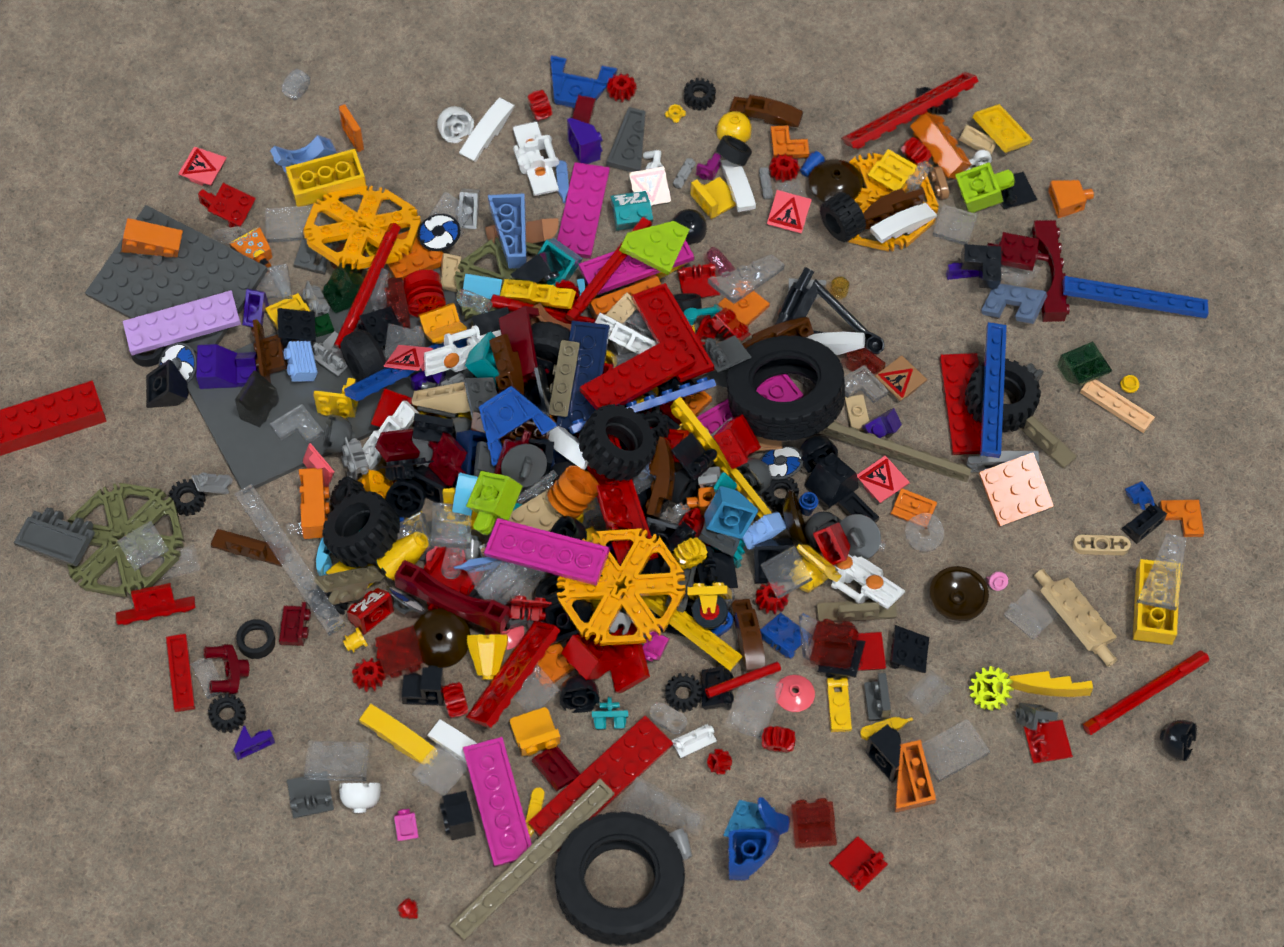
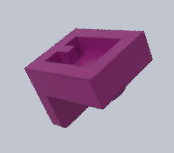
(710, 169)

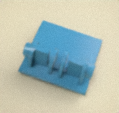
(745, 816)

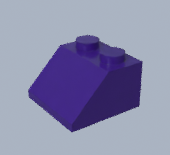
(584, 141)
(216, 367)

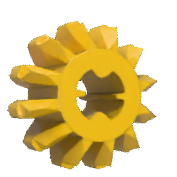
(690, 553)

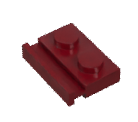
(555, 767)

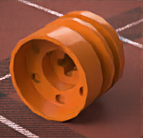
(573, 491)

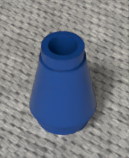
(812, 160)
(808, 503)

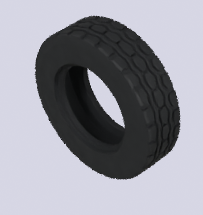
(795, 418)
(630, 923)

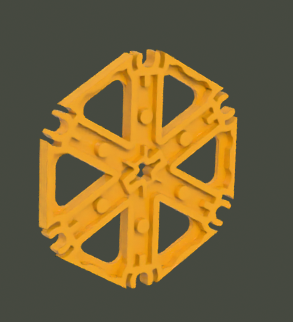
(874, 191)
(352, 223)
(631, 602)

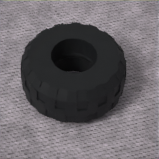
(547, 339)
(362, 354)

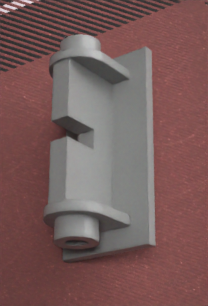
(315, 299)
(212, 483)

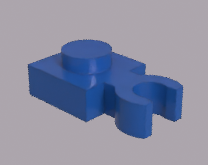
(1140, 494)

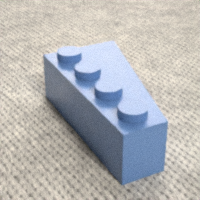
(510, 222)

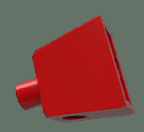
(831, 542)

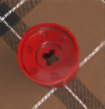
(423, 291)

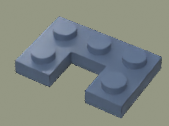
(1028, 299)

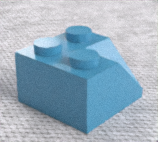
(729, 513)

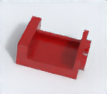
(736, 441)
(460, 584)

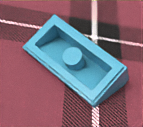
(482, 285)

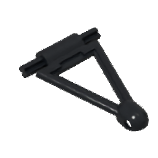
(801, 299)

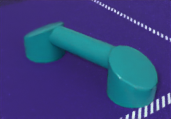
(692, 313)

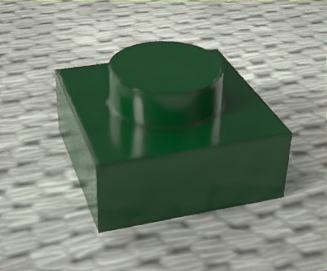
(323, 325)

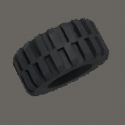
(1016, 380)
(607, 457)
(356, 512)

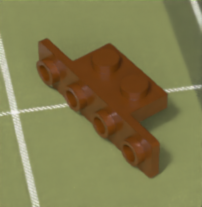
(269, 352)
(244, 546)

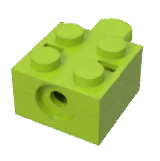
(982, 187)
(493, 499)

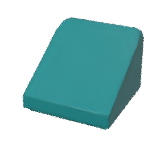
(725, 481)

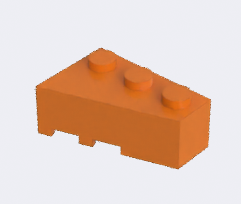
(150, 239)
(313, 502)
(913, 778)

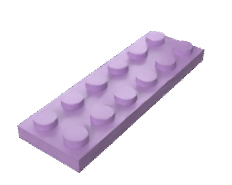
(181, 322)

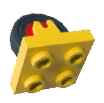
(709, 608)

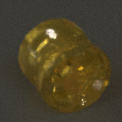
(839, 283)

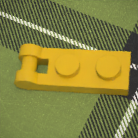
(839, 705)

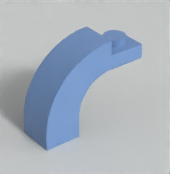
(316, 149)

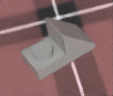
(709, 477)

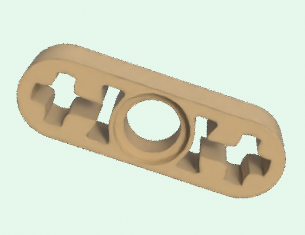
(1116, 550)

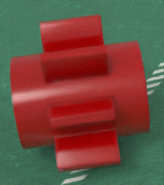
(719, 761)

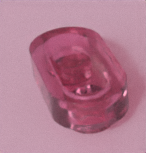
(721, 262)

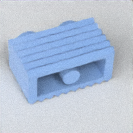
(300, 361)
(764, 529)

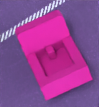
(655, 648)

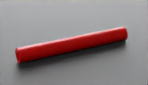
(743, 679)

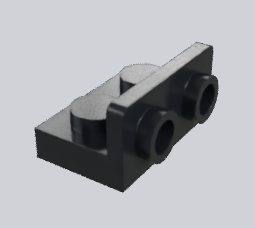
(431, 427)
(713, 677)

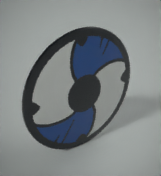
(438, 232)

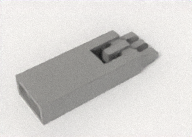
(981, 463)

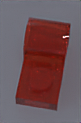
(865, 358)

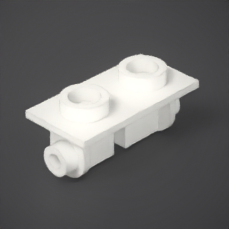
(694, 740)

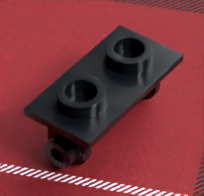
(680, 534)

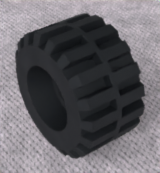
(842, 217)

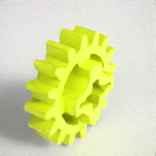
(997, 683)

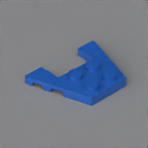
(568, 86)
(505, 414)

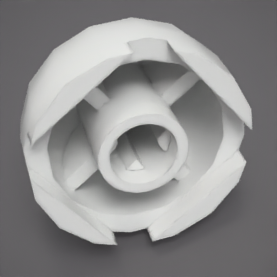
(454, 121)
(359, 795)

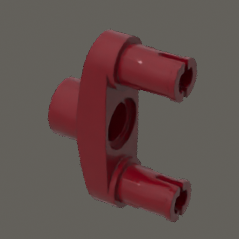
(233, 667)

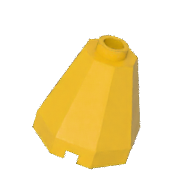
(487, 653)

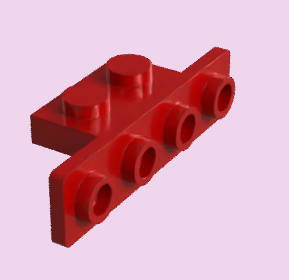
(154, 602)

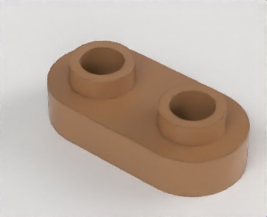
(941, 187)

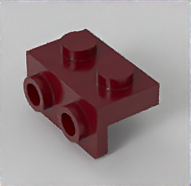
(397, 445)
(293, 625)

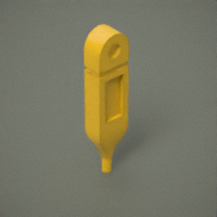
(895, 722)
(535, 806)

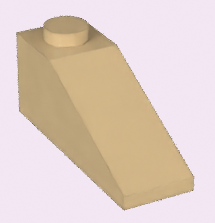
(445, 398)

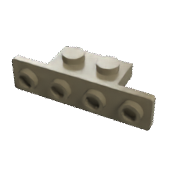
(564, 378)
(1048, 442)
(348, 584)
(853, 612)

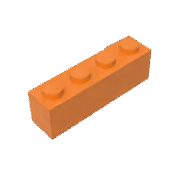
(942, 146)
(606, 302)

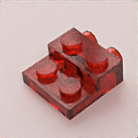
(397, 300)
(834, 643)
(400, 652)
(813, 823)

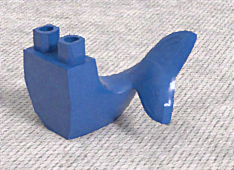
(754, 846)

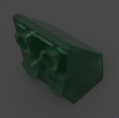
(342, 288)
(1083, 364)

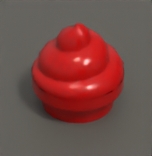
(408, 909)

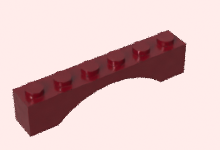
(1055, 304)
(482, 612)

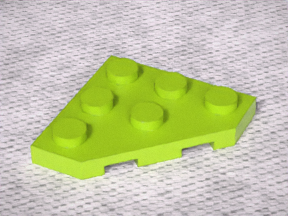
(656, 245)

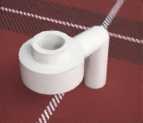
(656, 155)
(980, 158)

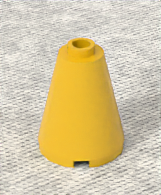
(406, 548)

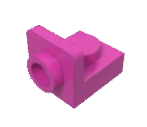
(405, 824)

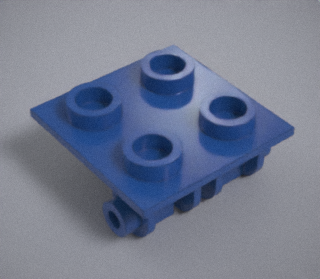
(784, 634)

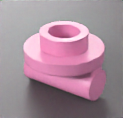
(997, 581)

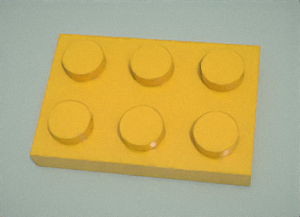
(1002, 128)

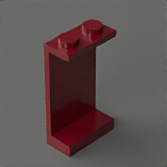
(519, 331)

